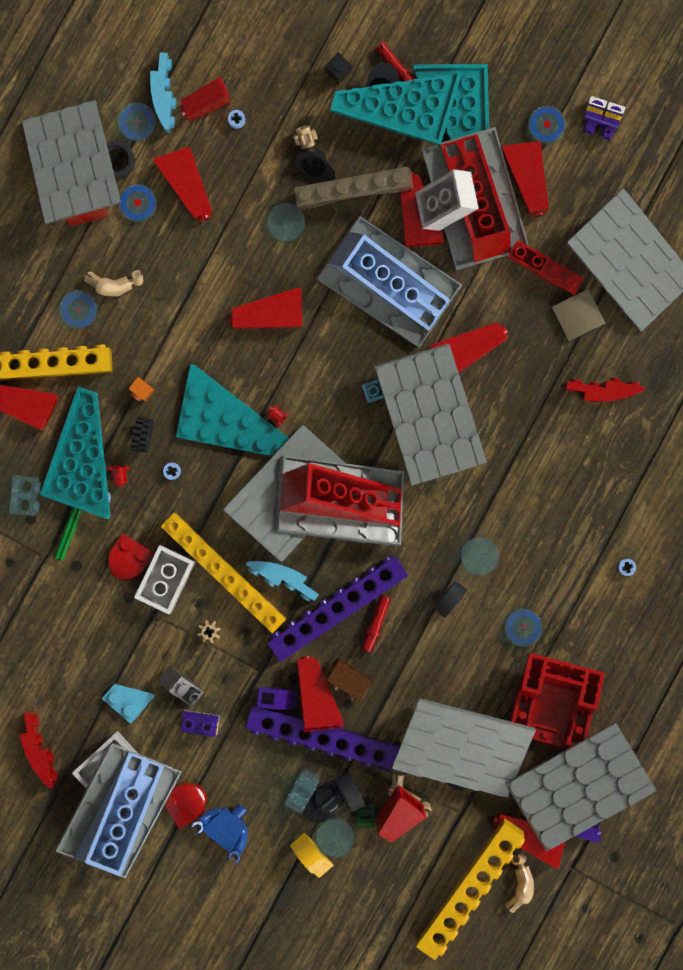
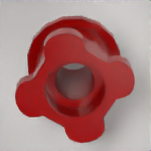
(276, 415)
(118, 475)

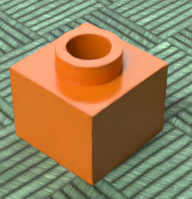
(141, 390)

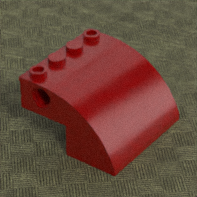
(556, 700)

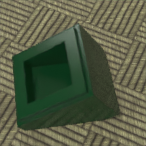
(366, 816)

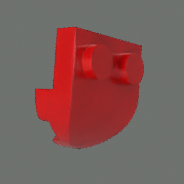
(128, 559)
(186, 803)

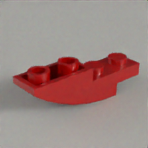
(545, 268)
(611, 391)
(39, 758)

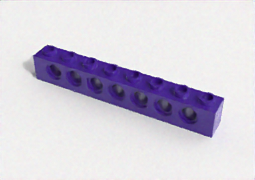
(283, 650)
(348, 753)

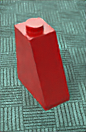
(205, 100)
(399, 814)

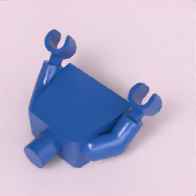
(225, 828)

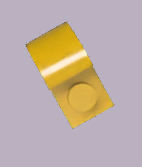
(310, 855)

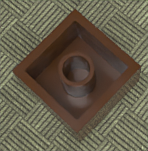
(348, 679)

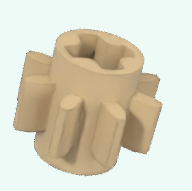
(305, 137)
(206, 636)

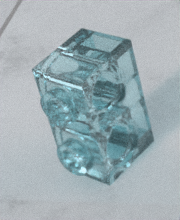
(18, 495)
(302, 791)

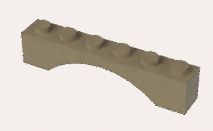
(369, 184)

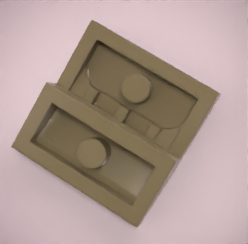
(578, 315)

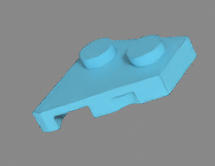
(127, 701)

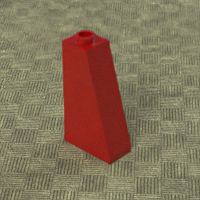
(528, 175)
(184, 178)
(413, 232)
(273, 312)
(474, 344)
(28, 405)
(316, 700)
(531, 842)

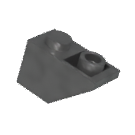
(180, 686)

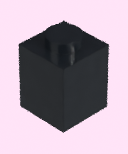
(338, 68)

